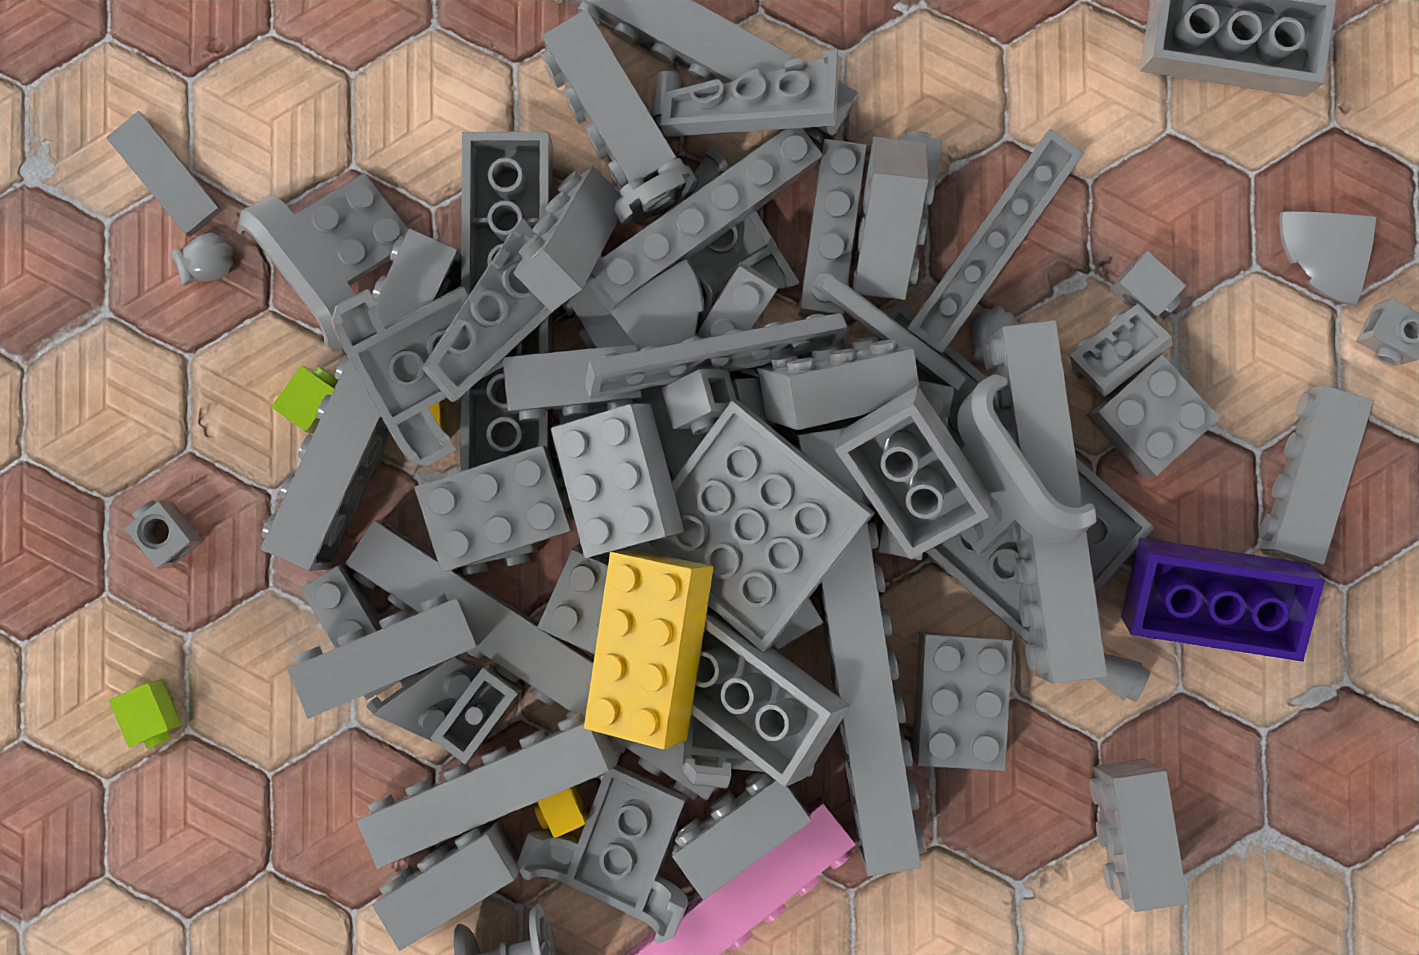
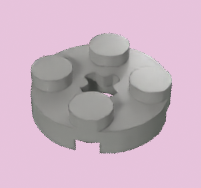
(647, 199)

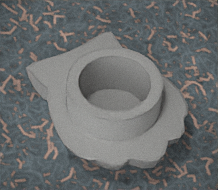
(203, 259)
(985, 324)

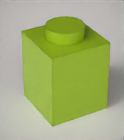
(304, 395)
(146, 714)

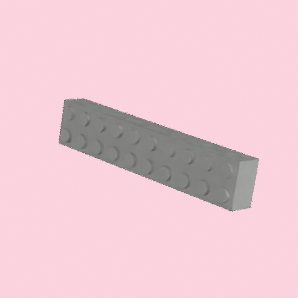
(863, 679)

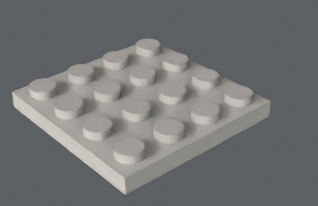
(762, 521)

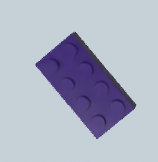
(1221, 599)

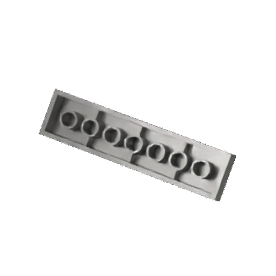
(502, 182)
(350, 430)
(1054, 576)

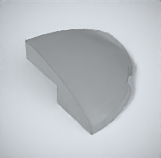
(1331, 250)
(663, 309)

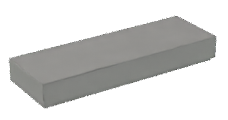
(164, 174)

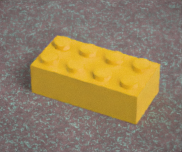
(648, 648)

